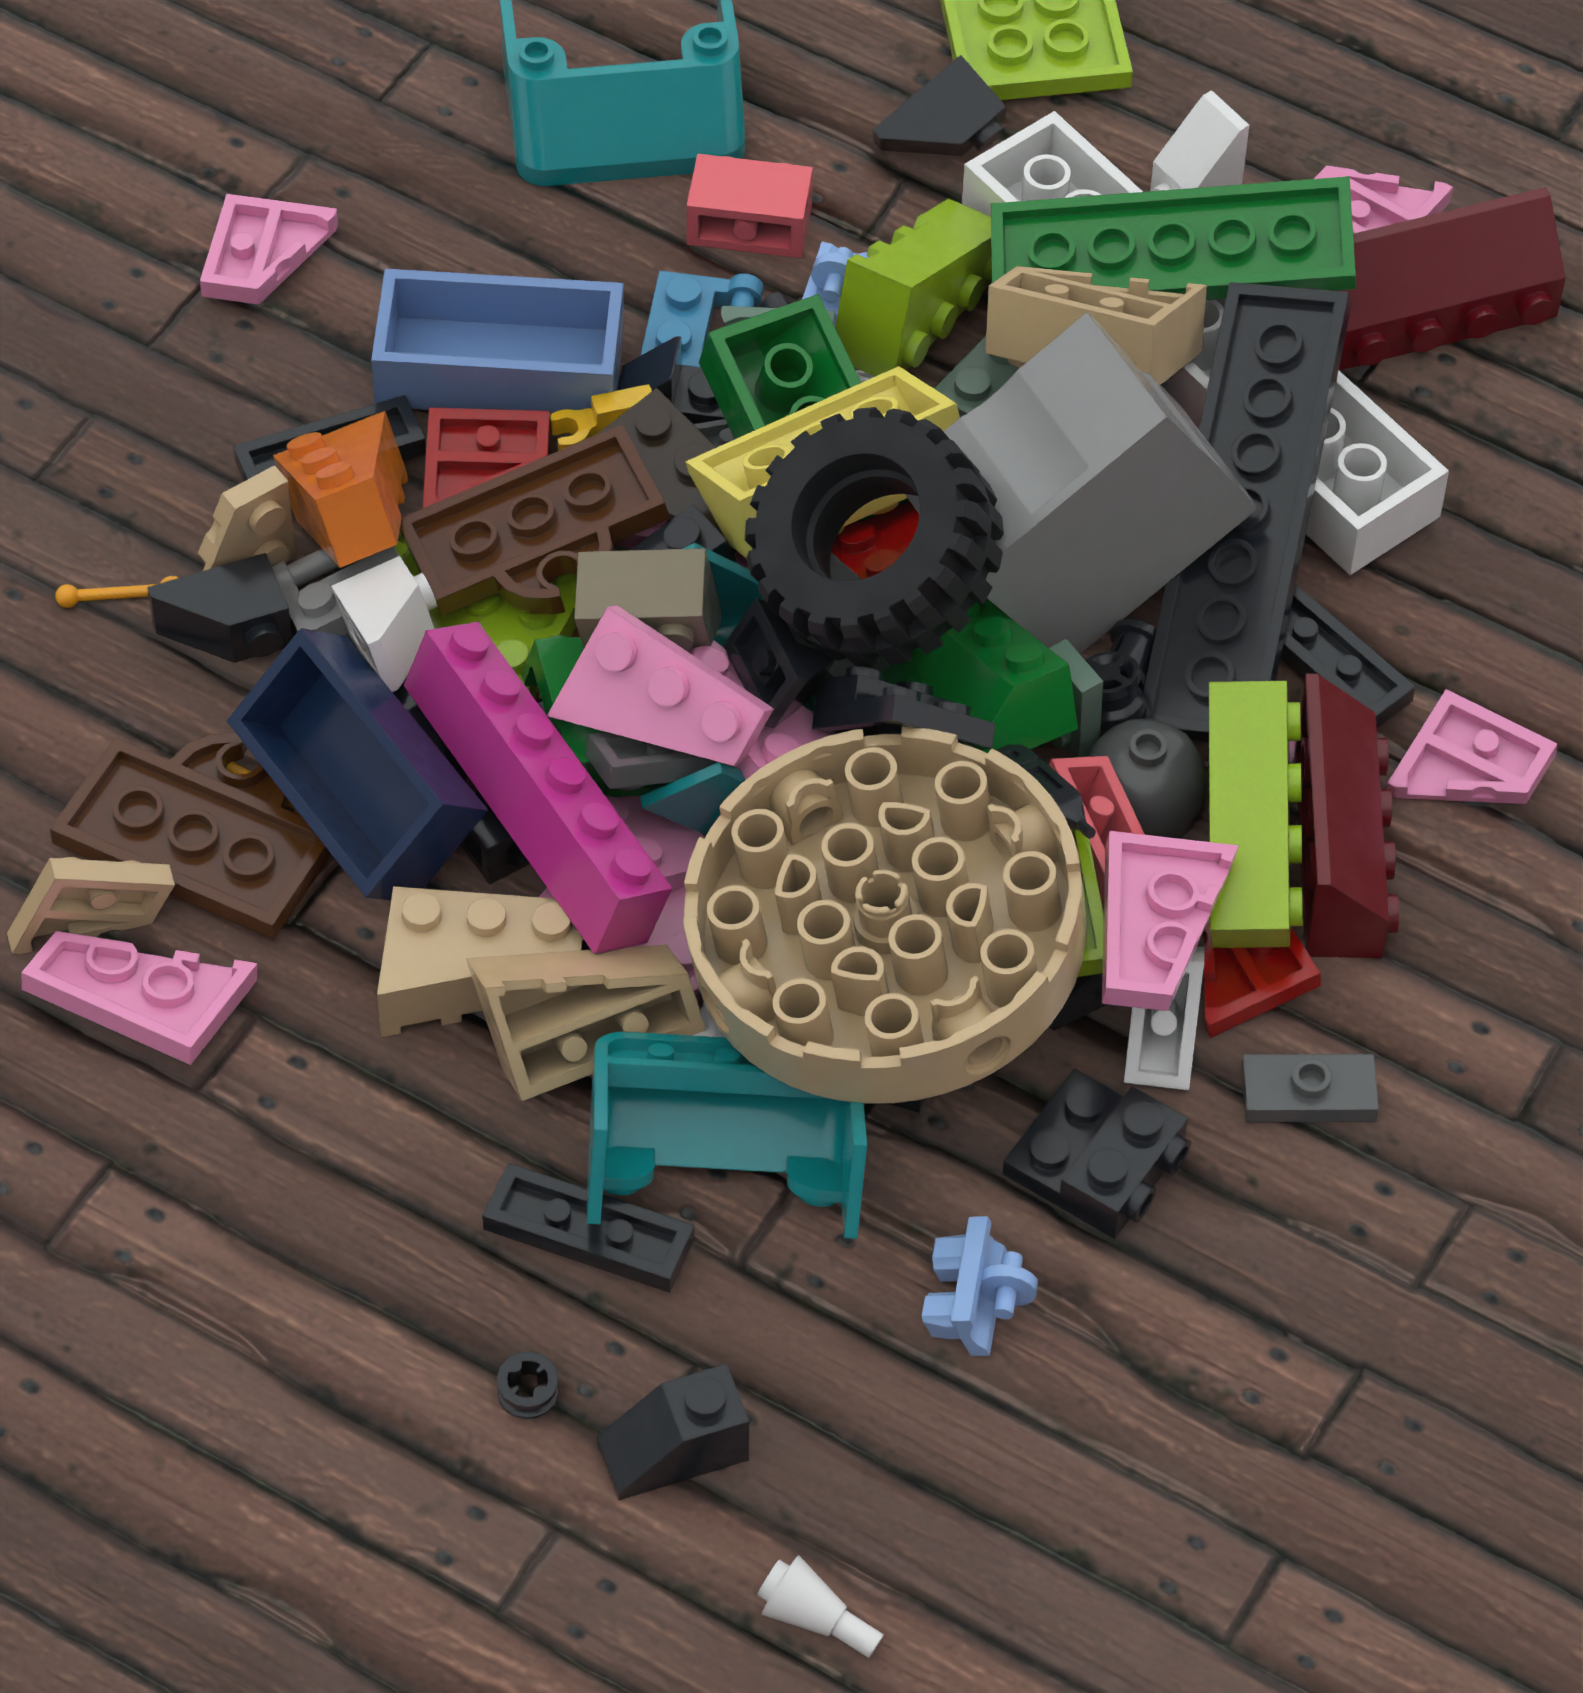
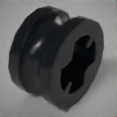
(511, 1374)

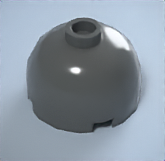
(1158, 773)

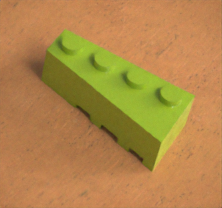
(914, 287)
(1251, 809)

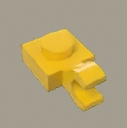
(590, 421)

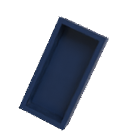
(356, 764)

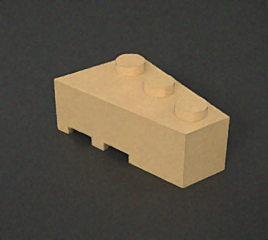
(434, 933)
(557, 1004)

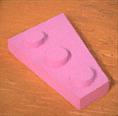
(146, 997)

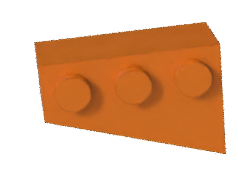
(347, 487)

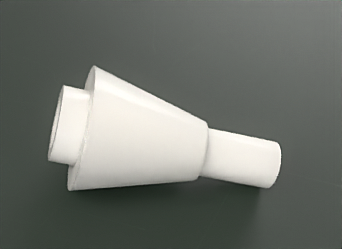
(805, 1600)

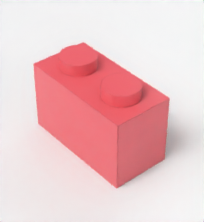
(749, 205)

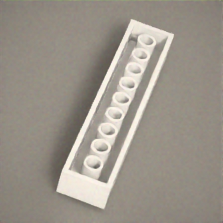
(1371, 476)

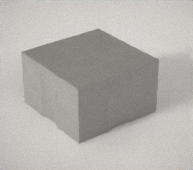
(1095, 487)

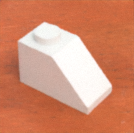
(1204, 149)
(387, 616)
(1164, 1041)

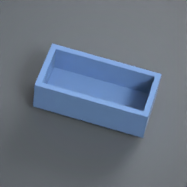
(496, 341)

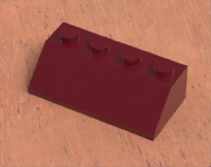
(1453, 277)
(1343, 826)

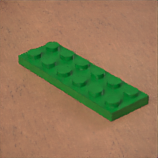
(1203, 235)

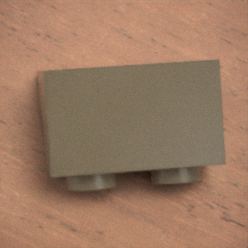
(660, 587)

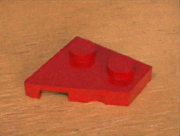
(1252, 980)

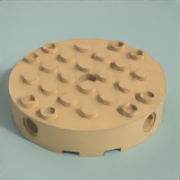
(885, 915)

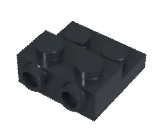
(879, 707)
(1099, 1152)

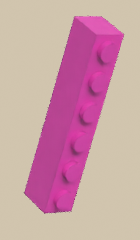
(537, 788)

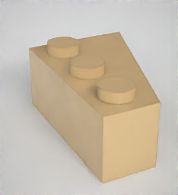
(1038, 304)

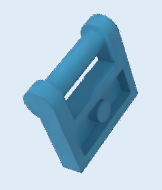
(686, 305)

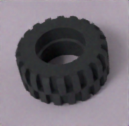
(823, 486)

